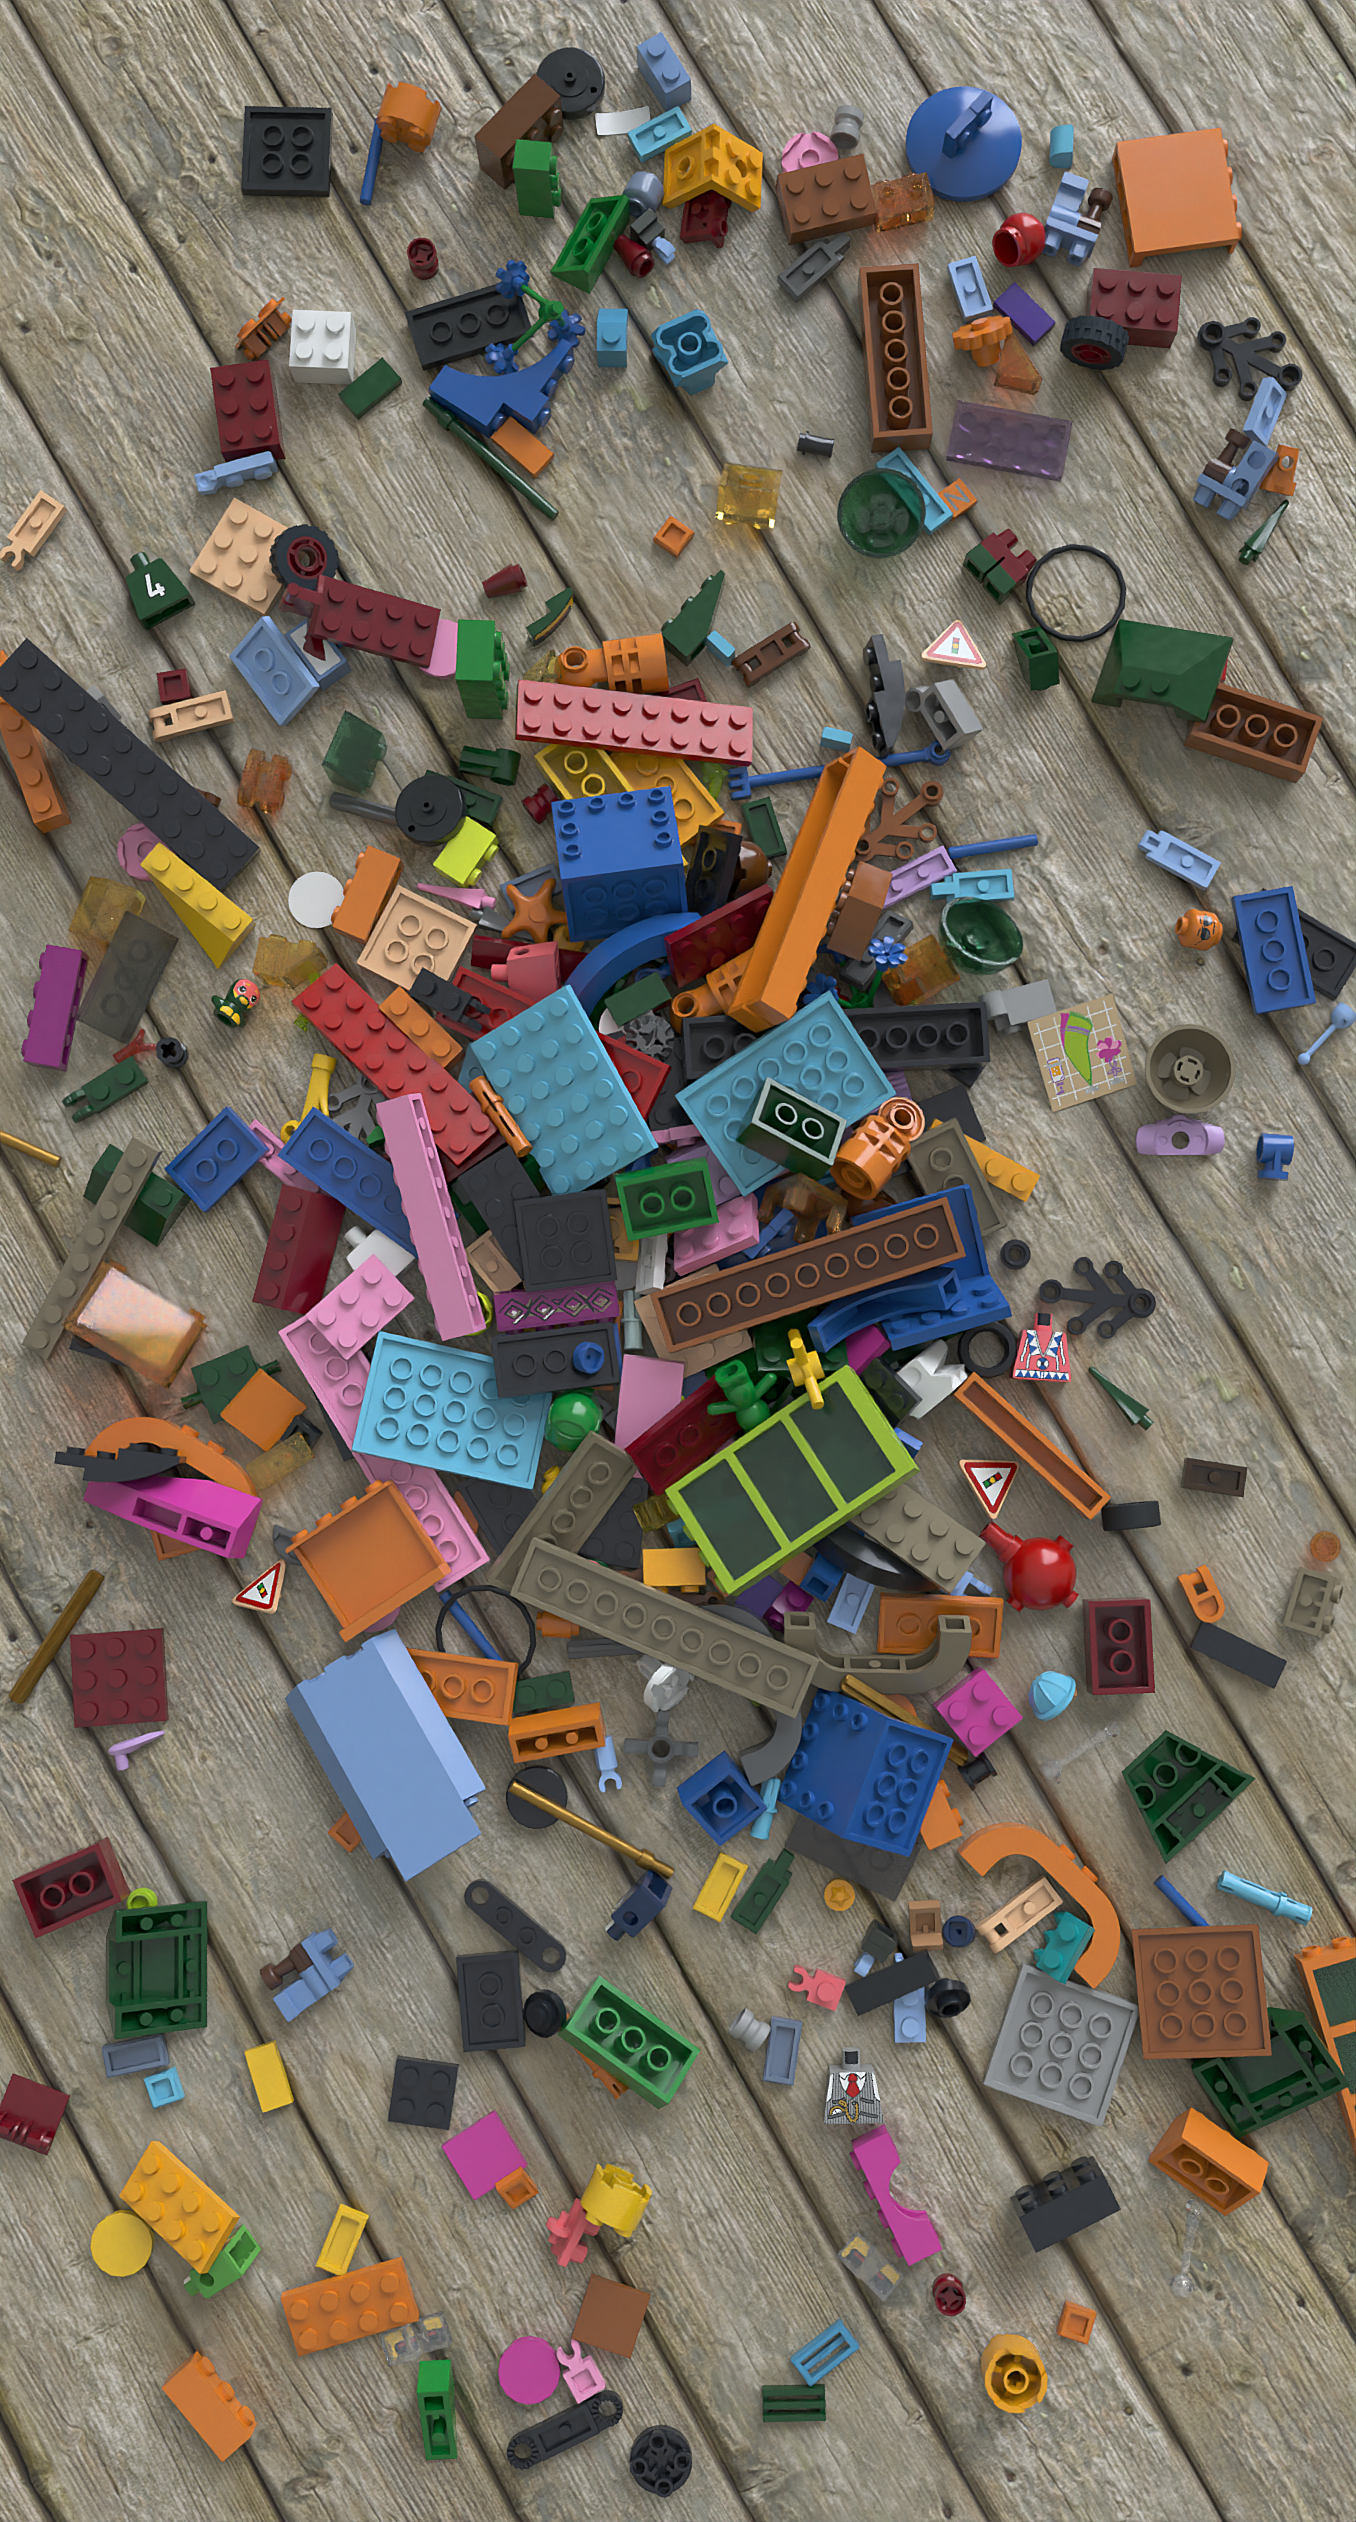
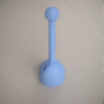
(1341, 1018)

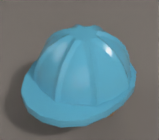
(1051, 1694)

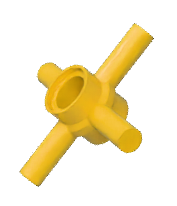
(805, 1368)

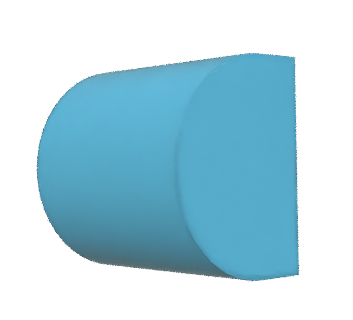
(1061, 146)

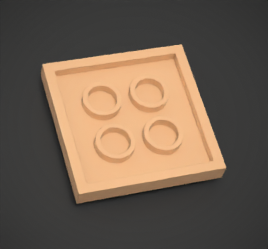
(238, 558)
(415, 936)
(696, 1357)

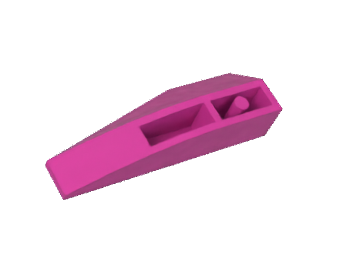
(183, 1509)

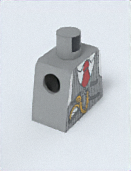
(851, 2092)

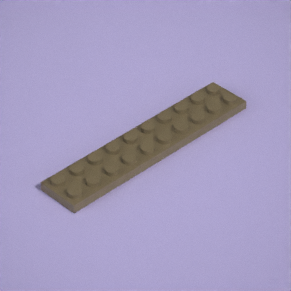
(664, 1627)

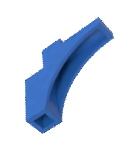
(487, 400)
(920, 1292)

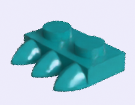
(1063, 1946)

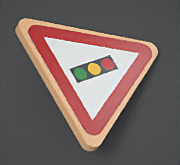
(955, 649)
(989, 1481)
(264, 1591)

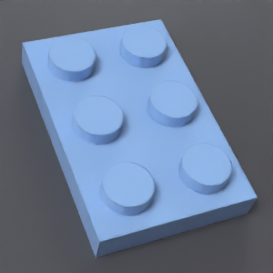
(274, 671)

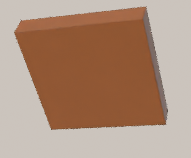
(610, 2316)

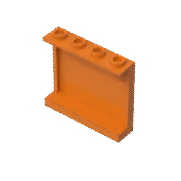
(1175, 194)
(369, 1557)

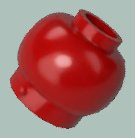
(1019, 240)

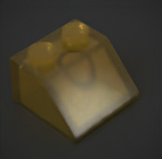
(748, 495)
(103, 909)

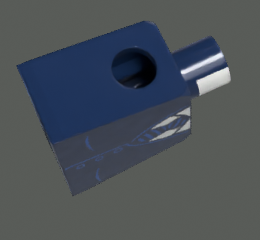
(639, 1905)

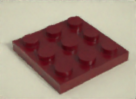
(119, 1677)

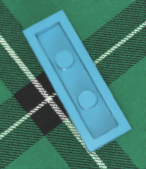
(936, 510)

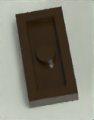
(1214, 1477)

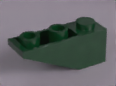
(689, 630)

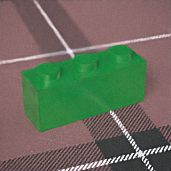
(536, 178)

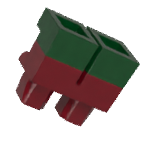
(998, 566)

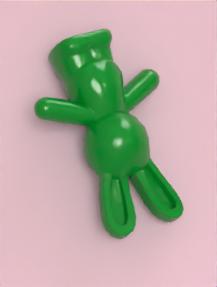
(742, 1395)

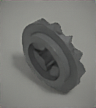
(663, 1033)

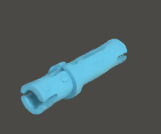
(1275, 1902)

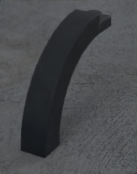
(870, 1561)

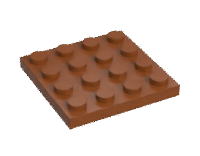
(1201, 1992)

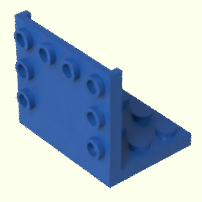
(618, 860)
(981, 1297)
(864, 1773)

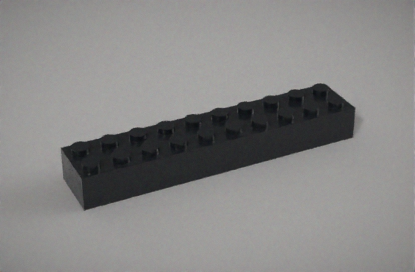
(125, 766)
(895, 1036)

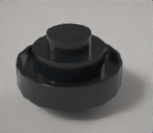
(947, 1998)
(544, 2013)

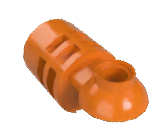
(626, 663)
(713, 996)
(877, 1148)

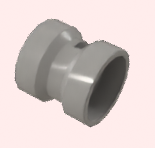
(845, 132)
(749, 2030)

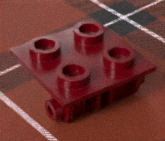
(31, 2113)

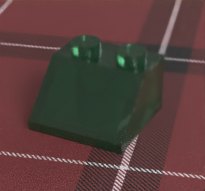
(354, 754)

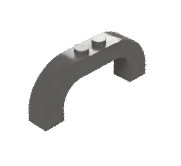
(777, 1750)

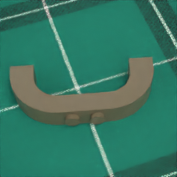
(885, 1672)

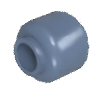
(643, 193)

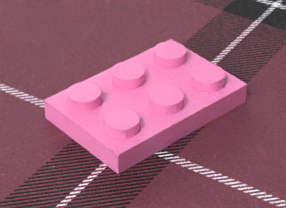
(713, 1242)
(360, 1307)

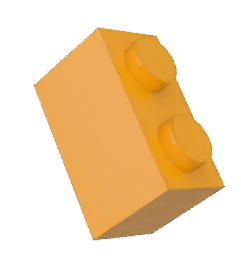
(673, 1569)

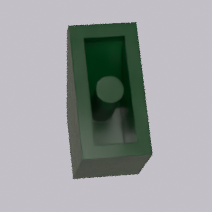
(1036, 658)

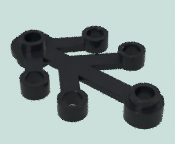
(1245, 354)
(1102, 1298)

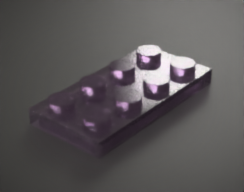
(1009, 440)

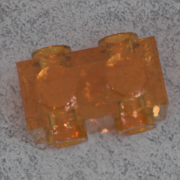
(902, 202)

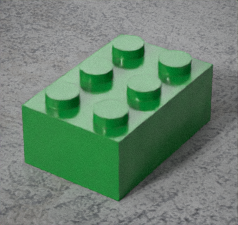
(666, 1198)

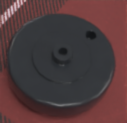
(576, 78)
(431, 810)

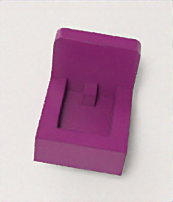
(789, 1600)

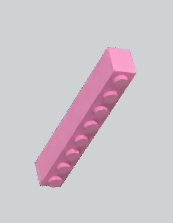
(430, 1216)

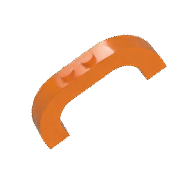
(203, 1456)
(1009, 1838)

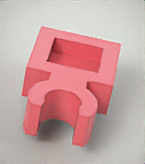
(822, 1988)

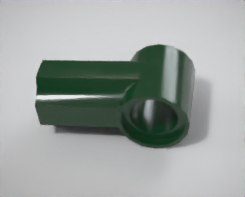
(497, 765)

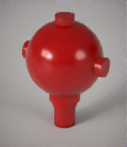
(1035, 1570)

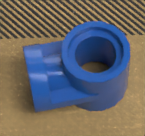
(1275, 1152)

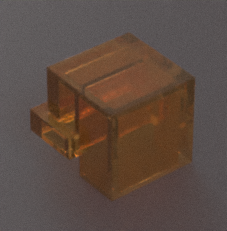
(922, 974)

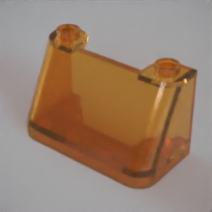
(135, 1324)

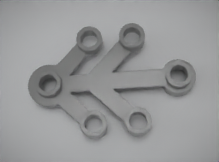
(358, 1116)

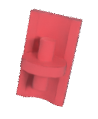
(567, 2233)

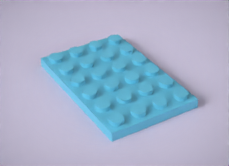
(810, 1054)
(564, 1093)
(444, 1414)

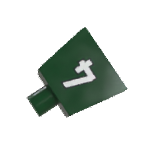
(156, 591)

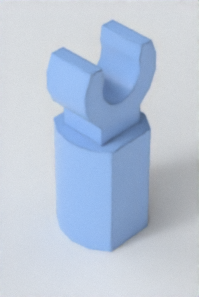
(606, 1763)

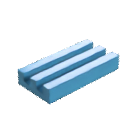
(817, 2342)

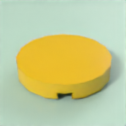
(122, 2243)

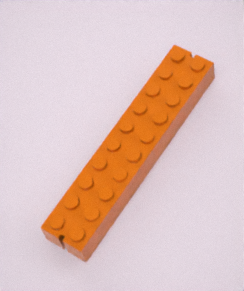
(807, 891)

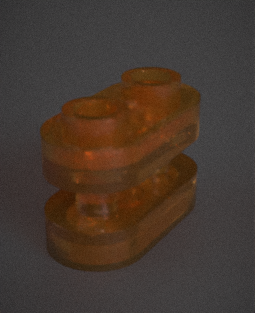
(277, 773)

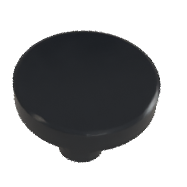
(544, 1782)
(661, 2460)

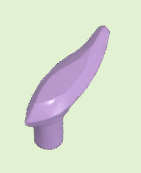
(121, 1749)

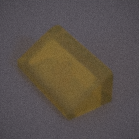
(545, 669)

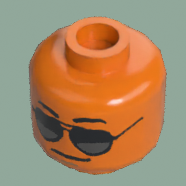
(1198, 929)

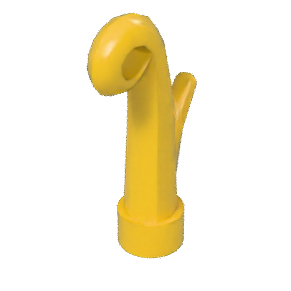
(317, 1093)

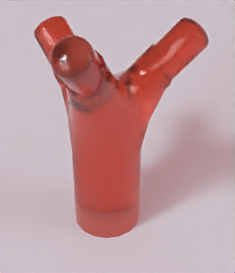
(135, 1047)

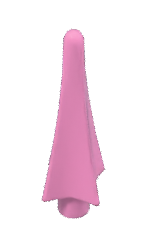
(464, 896)

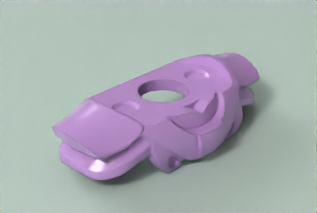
(1157, 1137)

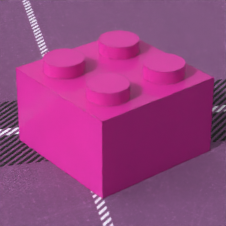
(977, 1711)

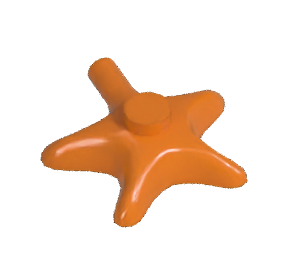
(534, 912)

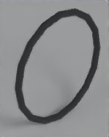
(1109, 561)
(519, 1604)

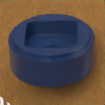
(959, 1931)

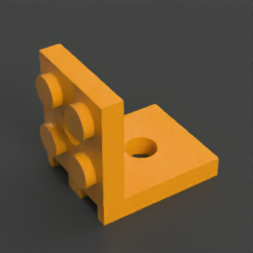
(716, 163)

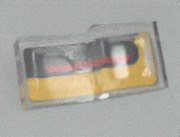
(870, 2265)
(411, 2340)

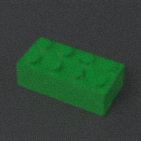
(482, 669)
(629, 2042)

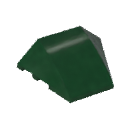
(1181, 1790)

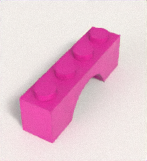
(912, 2229)

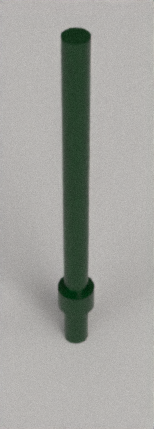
(449, 421)

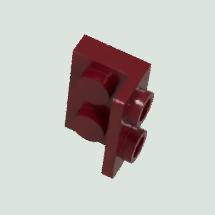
(705, 218)

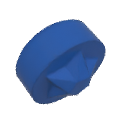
(588, 1357)

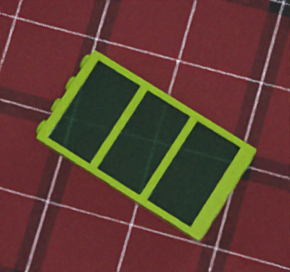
(790, 1482)

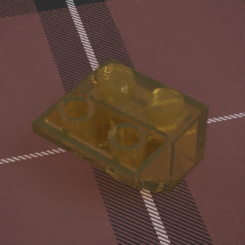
(285, 962)

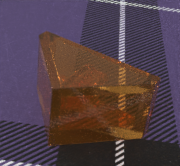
(1016, 369)

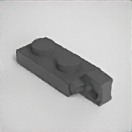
(813, 266)

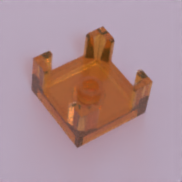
(808, 1202)

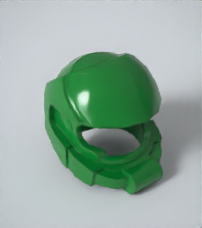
(572, 1418)

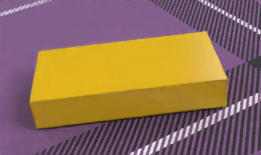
(720, 1886)
(269, 2076)
(342, 2240)

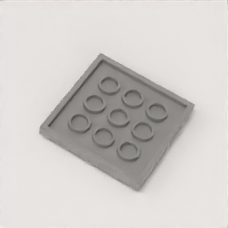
(1061, 2044)

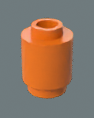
(555, 1626)

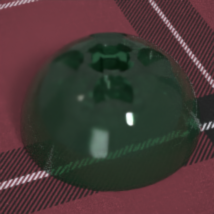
(870, 502)
(978, 936)

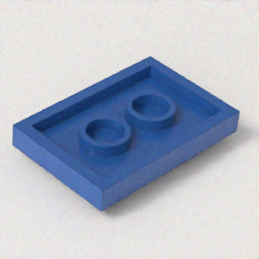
(217, 1159)

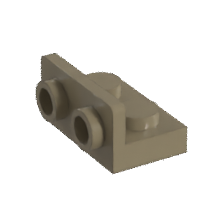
(1313, 1602)

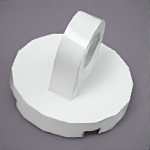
(665, 1683)

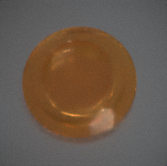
(1325, 1546)

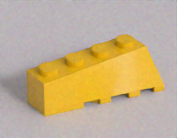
(203, 909)

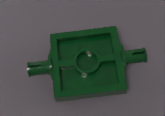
(222, 1380)

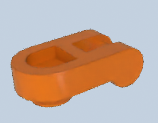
(1207, 1605)

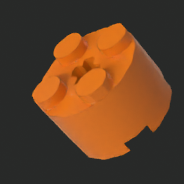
(408, 116)

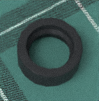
(1009, 1351)
(1130, 1516)

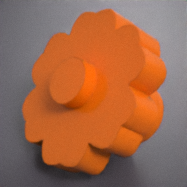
(983, 338)

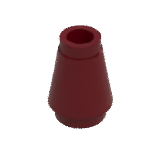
(634, 256)
(505, 582)

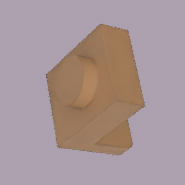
(925, 1925)

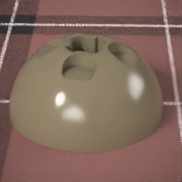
(1205, 1064)

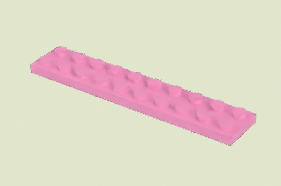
(341, 1391)

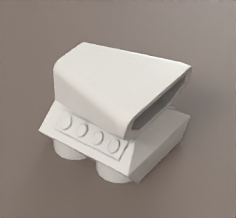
(932, 1378)

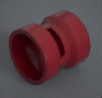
(423, 251)
(539, 804)
(950, 2302)

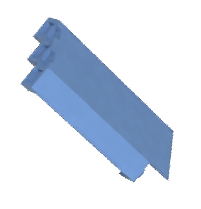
(390, 1754)

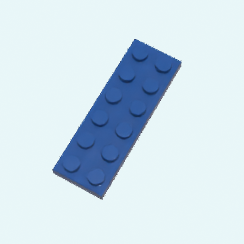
(350, 1174)

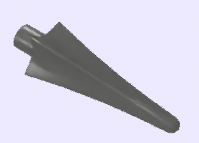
(494, 922)

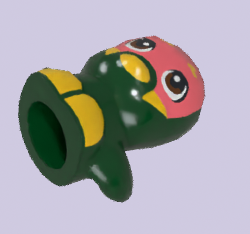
(239, 1000)

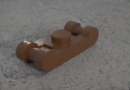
(771, 654)

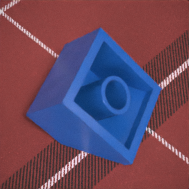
(721, 1798)

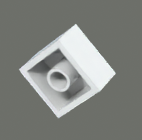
(322, 347)

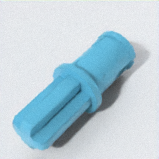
(769, 1794)

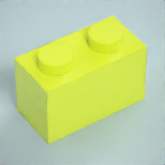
(466, 854)

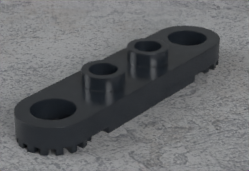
(515, 1925)
(565, 2429)

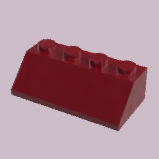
(299, 1250)

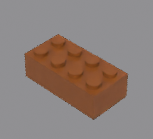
(1256, 733)

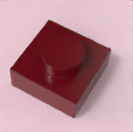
(173, 686)

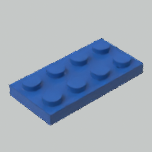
(1273, 950)

